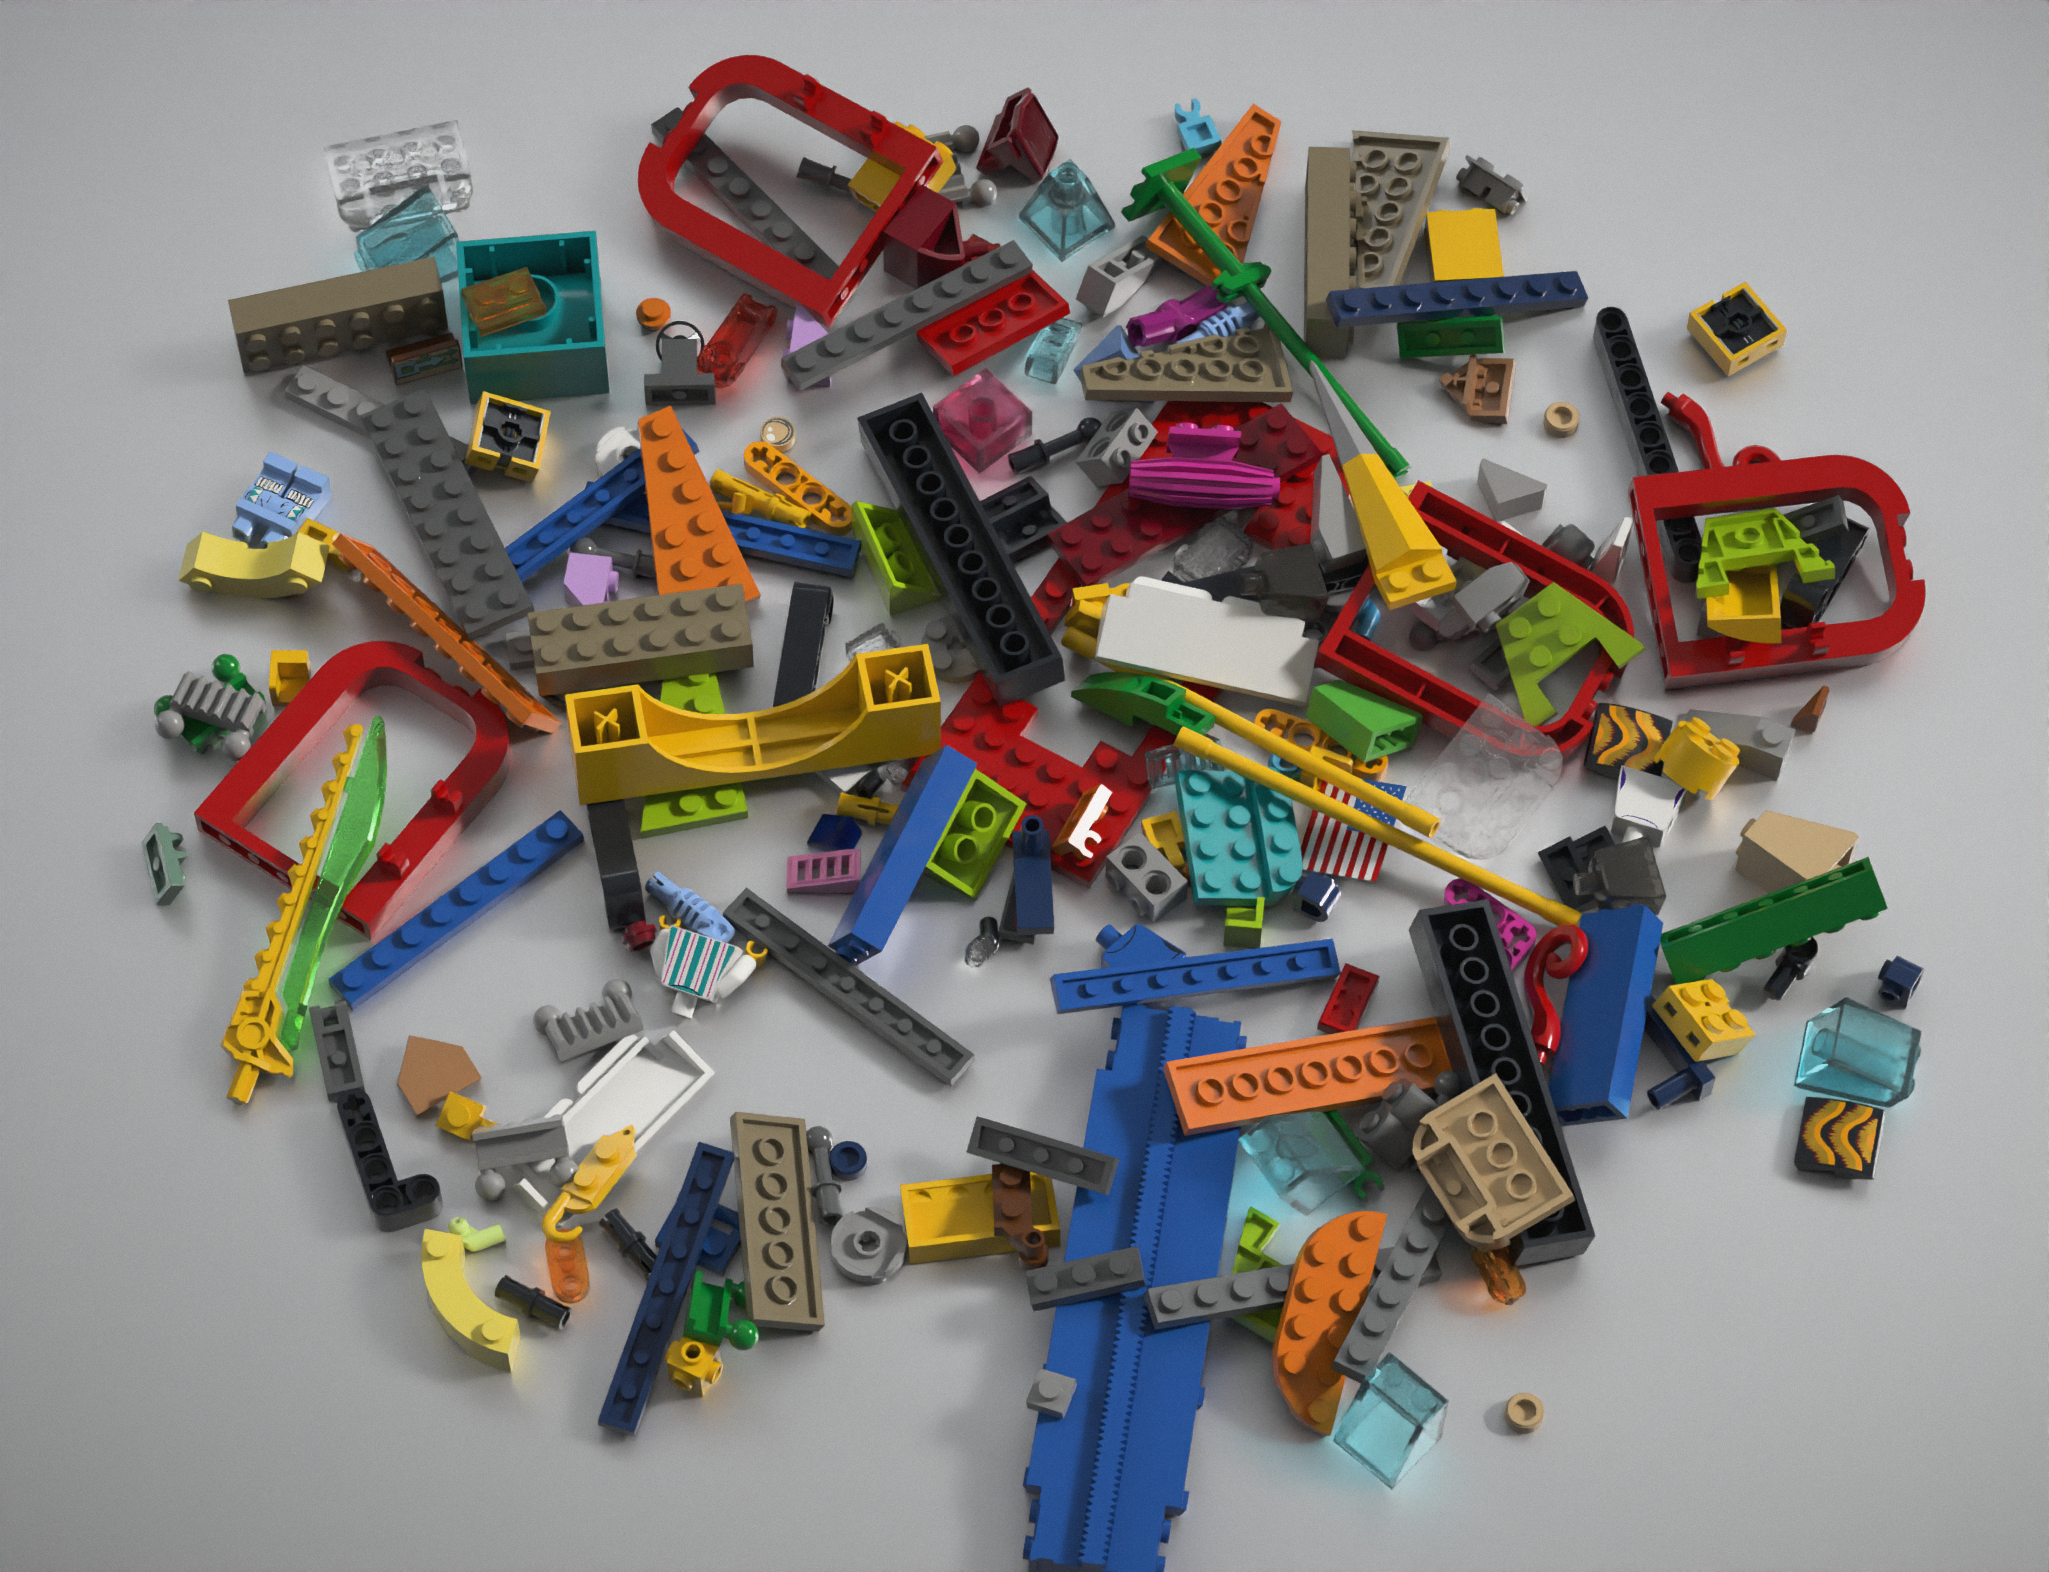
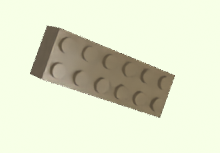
(1328, 246)
(338, 314)
(640, 639)

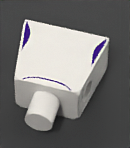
(1645, 806)

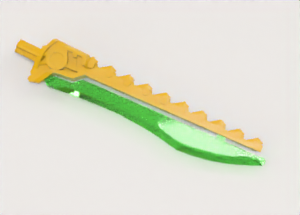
(258, 1016)

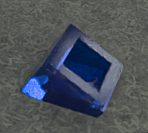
(835, 833)

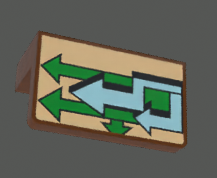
(424, 358)

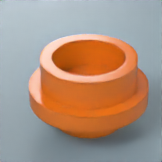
(653, 314)

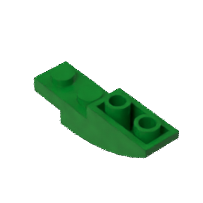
(1144, 697)

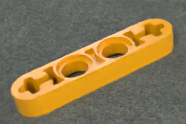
(801, 486)
(1321, 740)

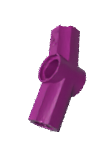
(1174, 319)

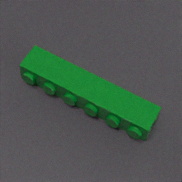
(1773, 922)

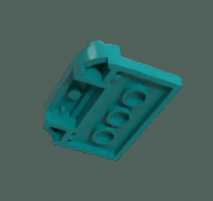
(1237, 838)

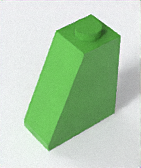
(1362, 720)

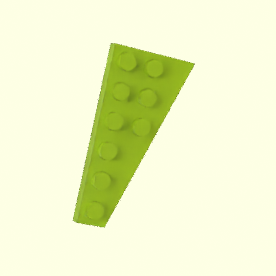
(699, 806)

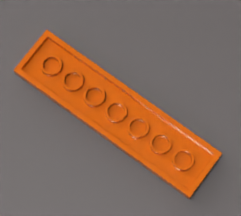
(449, 637)
(1304, 1074)

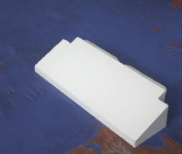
(1205, 641)
(627, 1087)

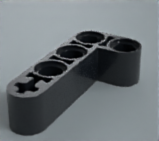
(1807, 602)
(803, 641)
(616, 863)
(377, 1160)

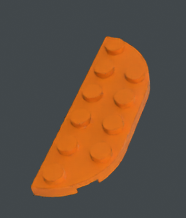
(1318, 1312)

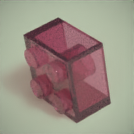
(983, 420)

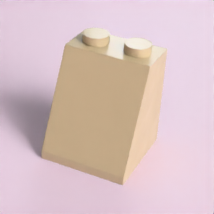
(1788, 850)

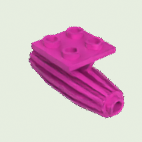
(1203, 472)

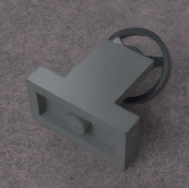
(679, 378)

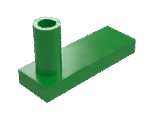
(1451, 336)

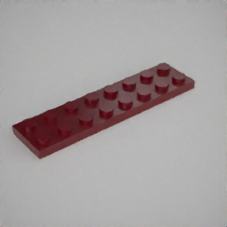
(1132, 529)

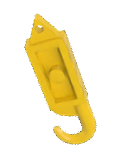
(591, 1182)

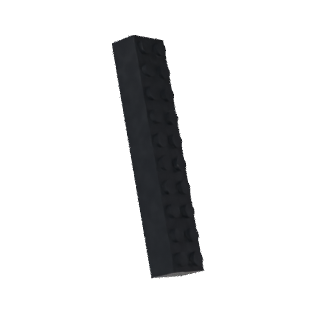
(961, 550)
(1490, 1035)

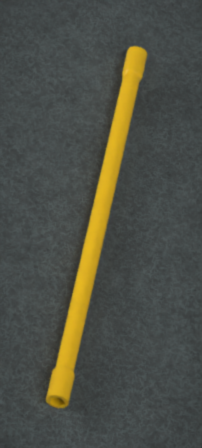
(1206, 749)
(1407, 813)

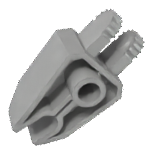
(1484, 601)

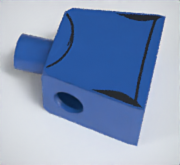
(1134, 947)

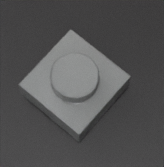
(1051, 1393)

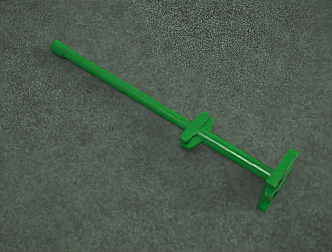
(1165, 188)

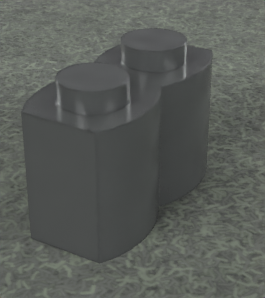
(1393, 1125)

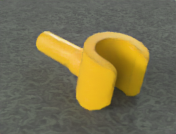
(741, 503)

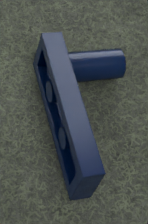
(1033, 878)
(1690, 1074)

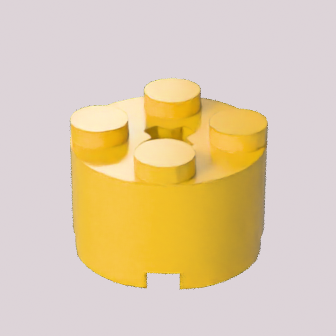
(1698, 758)

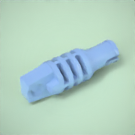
(1225, 322)
(690, 908)

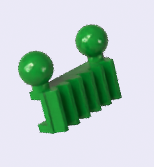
(201, 734)
(709, 1311)

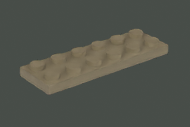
(776, 1222)

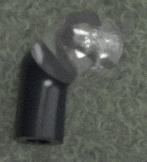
(878, 776)
(984, 945)

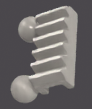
(983, 191)
(216, 706)
(593, 1028)
(521, 1144)

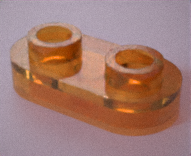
(568, 1269)
(1499, 1274)

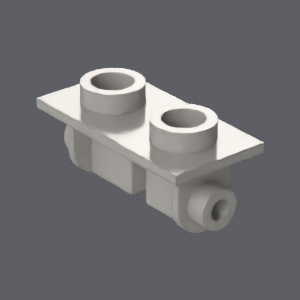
(1503, 190)

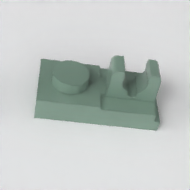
(164, 863)

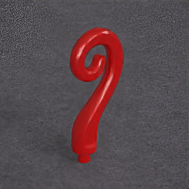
(1696, 421)
(1546, 1022)

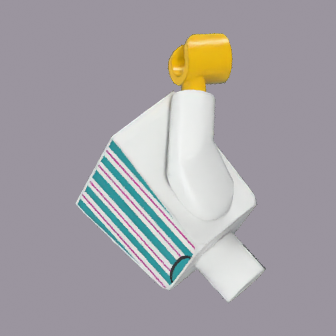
(699, 965)

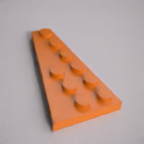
(1224, 196)
(686, 525)

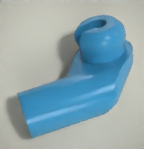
(1368, 620)

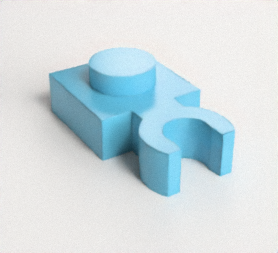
(1195, 130)

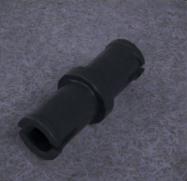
(630, 1242)
(533, 1302)

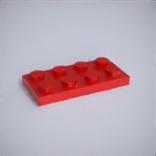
(993, 323)

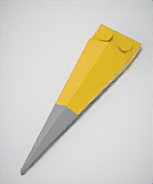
(1399, 545)

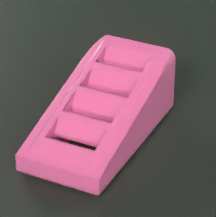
(834, 884)

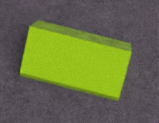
(892, 558)
(974, 835)

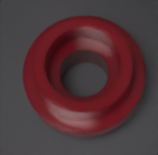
(639, 936)

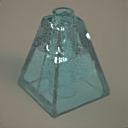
(1066, 211)

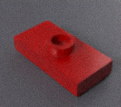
(1348, 1000)

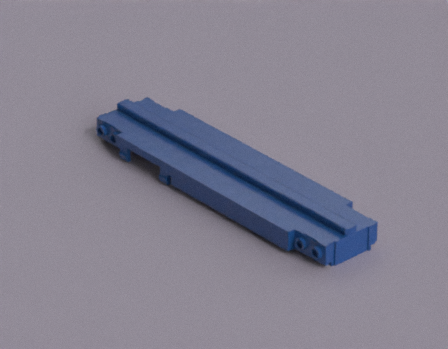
(1130, 1424)

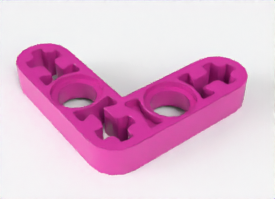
(1509, 923)

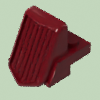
(1020, 137)

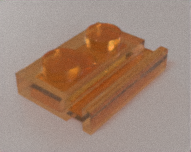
(503, 301)

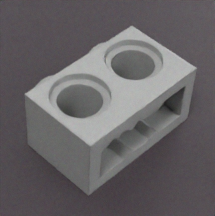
(1115, 444)
(1153, 873)

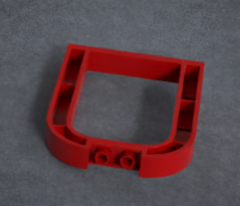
(822, 110)
(1769, 486)
(1486, 544)
(303, 725)

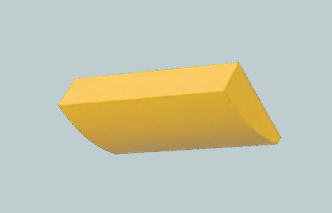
(1751, 607)
(957, 1217)

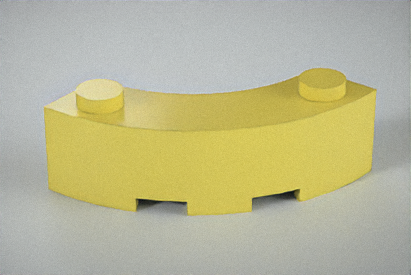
(233, 569)
(461, 1314)

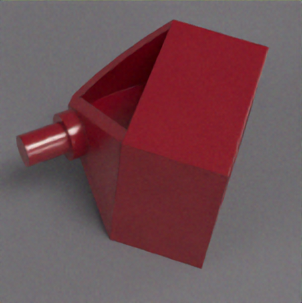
(926, 240)

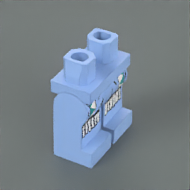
(280, 501)

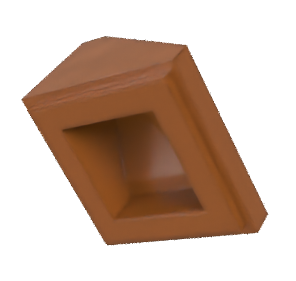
(1809, 716)

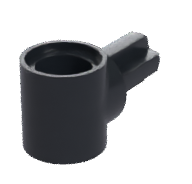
(1790, 969)

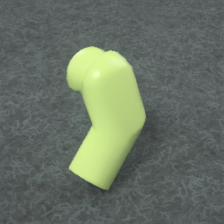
(474, 1239)

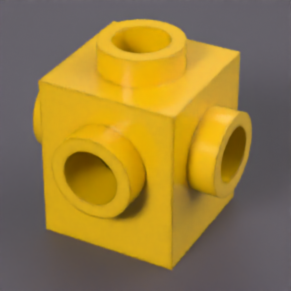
(693, 1365)

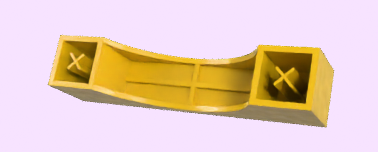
(869, 713)

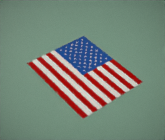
(1340, 849)

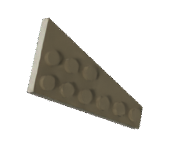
(1392, 198)
(1202, 369)

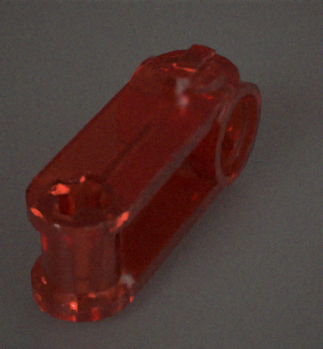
(736, 340)

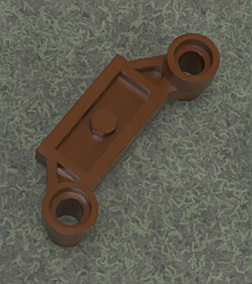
(1014, 1216)

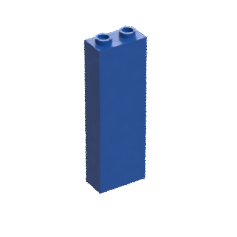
(902, 855)
(1605, 1016)

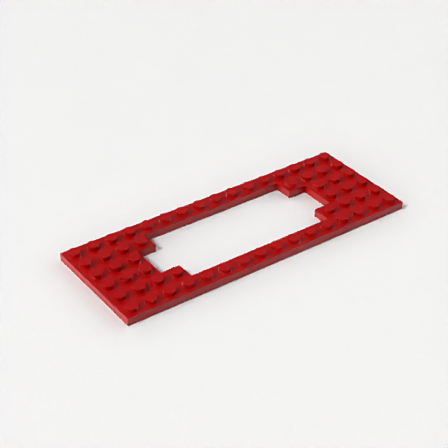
(1049, 781)

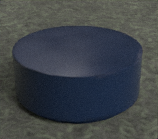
(848, 1160)

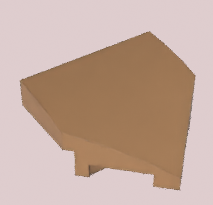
(1483, 388)
(432, 1071)

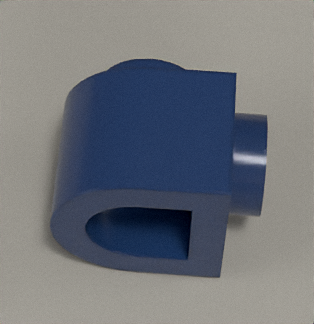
(1315, 896)
(1899, 981)

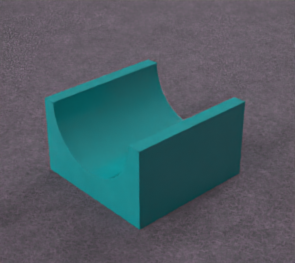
(549, 354)

